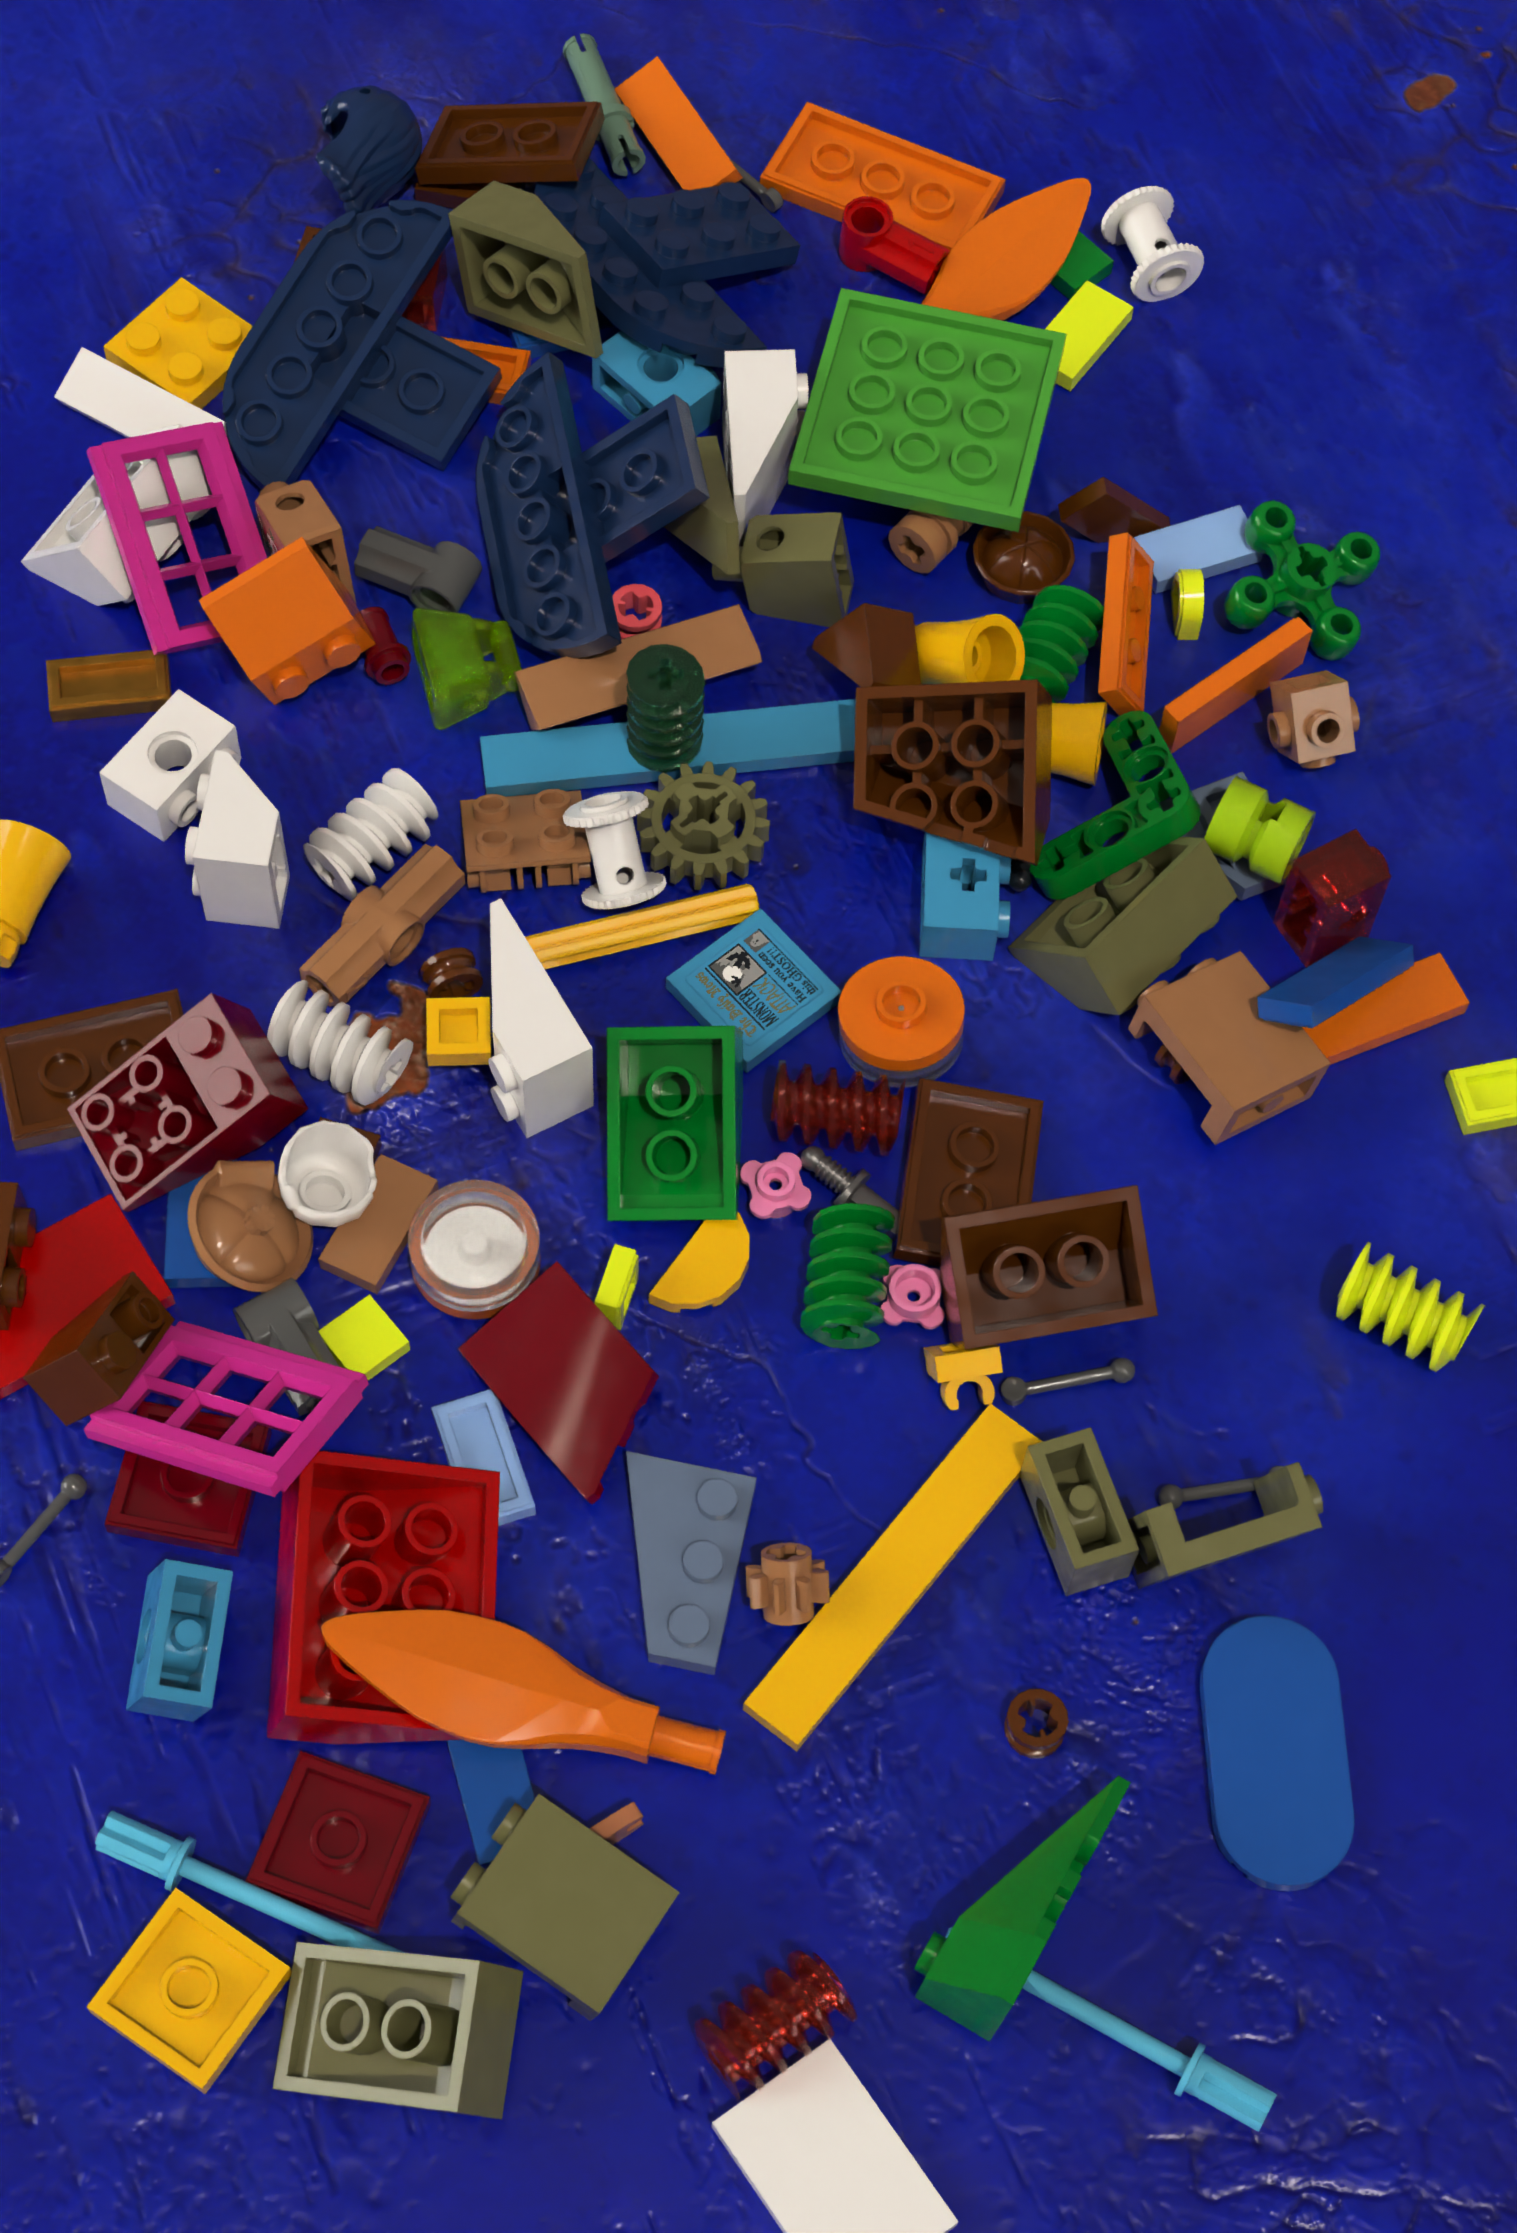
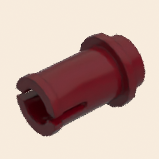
(387, 659)

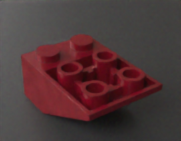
(186, 1101)

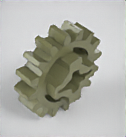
(703, 825)

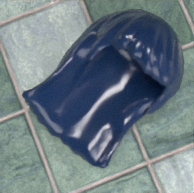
(370, 146)

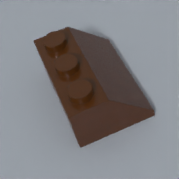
(1045, 1268)

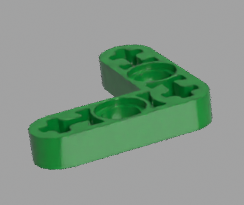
(1062, 863)

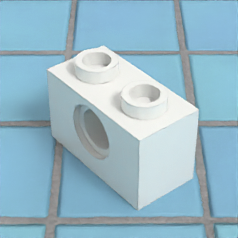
(176, 735)

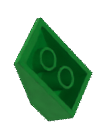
(674, 1122)

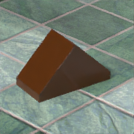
(873, 646)

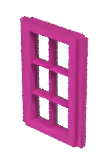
(133, 537)
(223, 1458)

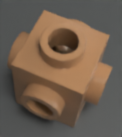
(1313, 718)

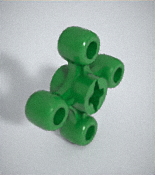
(1302, 580)

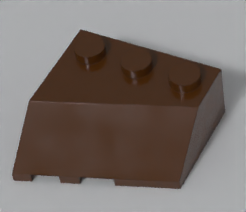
(958, 761)

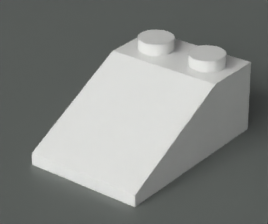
(760, 427)
(538, 1046)

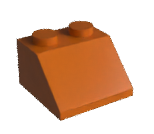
(288, 621)

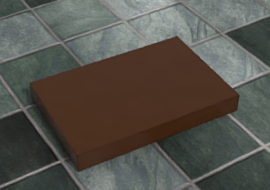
(510, 143)
(64, 1056)
(963, 1157)

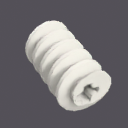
(369, 831)
(334, 1048)

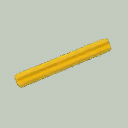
(644, 926)

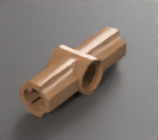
(383, 924)

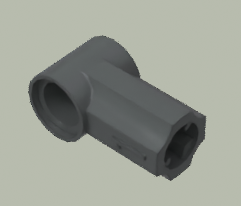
(430, 576)
(288, 1323)

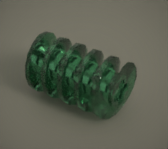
(664, 707)

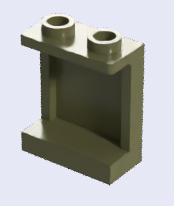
(1289, 1509)
(563, 1903)

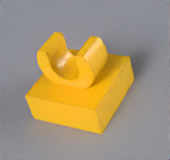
(458, 1031)
(955, 1365)

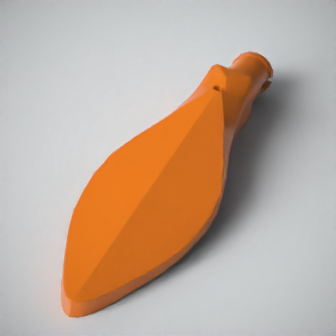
(1012, 253)
(507, 1688)

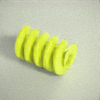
(1406, 1309)

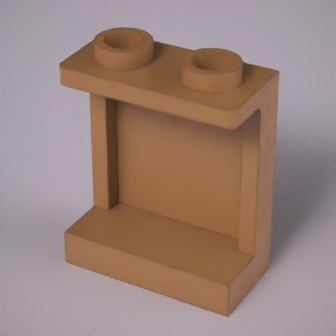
(1233, 1056)

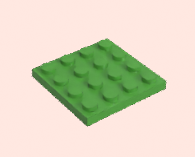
(928, 409)

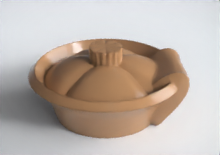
(245, 1228)

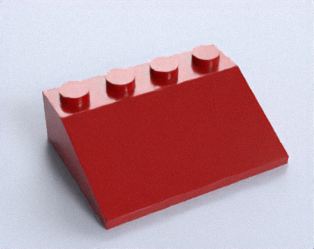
(365, 1541)

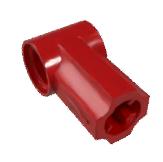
(877, 242)

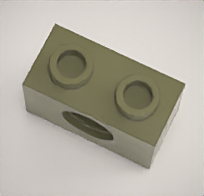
(1078, 1511)

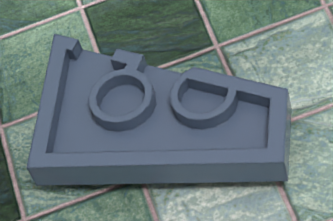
(688, 1555)

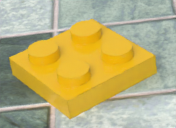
(181, 343)
(190, 1990)

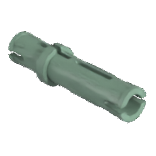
(597, 86)

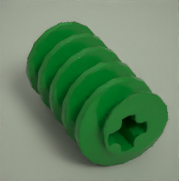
(1058, 636)
(845, 1275)

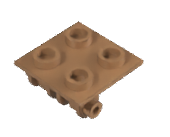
(520, 834)

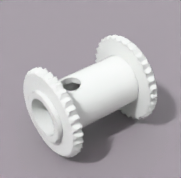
(1141, 223)
(613, 847)

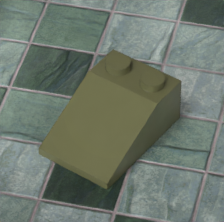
(524, 268)
(399, 2029)

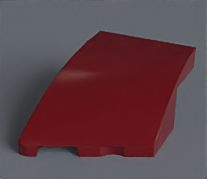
(564, 1375)

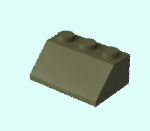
(1128, 927)

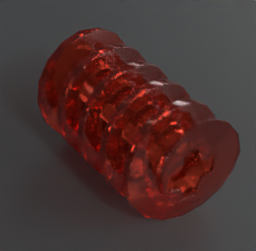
(836, 1108)
(773, 2020)

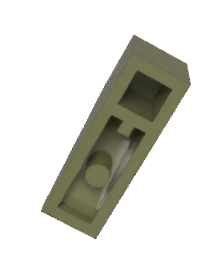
(713, 524)

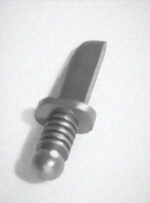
(851, 1188)

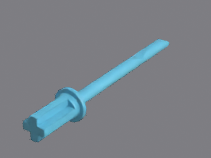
(172, 1860)
(1199, 2075)

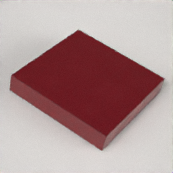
(180, 1505)
(339, 1842)

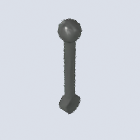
(770, 197)
(1015, 1389)
(72, 1488)
(1177, 1496)

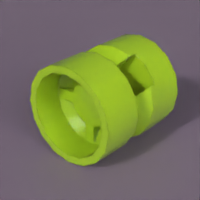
(1259, 830)

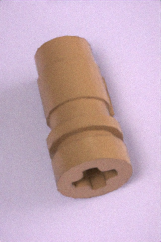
(925, 539)

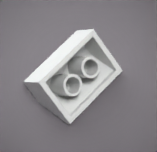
(81, 546)

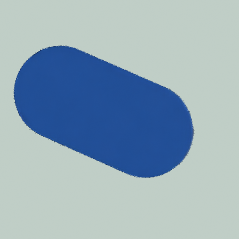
(1276, 1753)

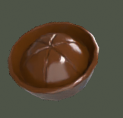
(1024, 561)

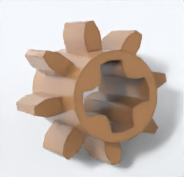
(787, 1584)

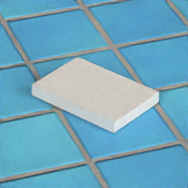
(829, 2155)

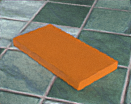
(837, 159)

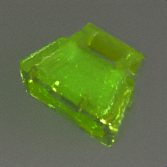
(453, 666)

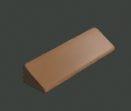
(591, 684)

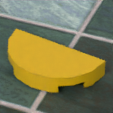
(706, 1268)

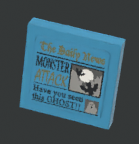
(758, 984)

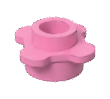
(778, 1203)
(915, 1279)

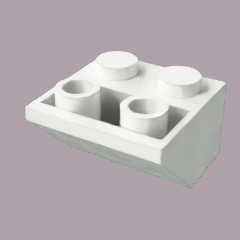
(237, 849)

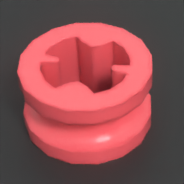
(642, 600)

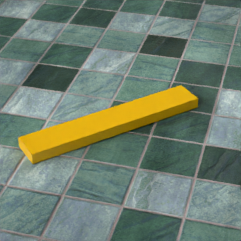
(890, 1579)

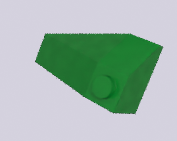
(1000, 1937)

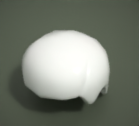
(327, 1174)

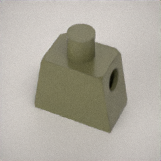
(796, 567)

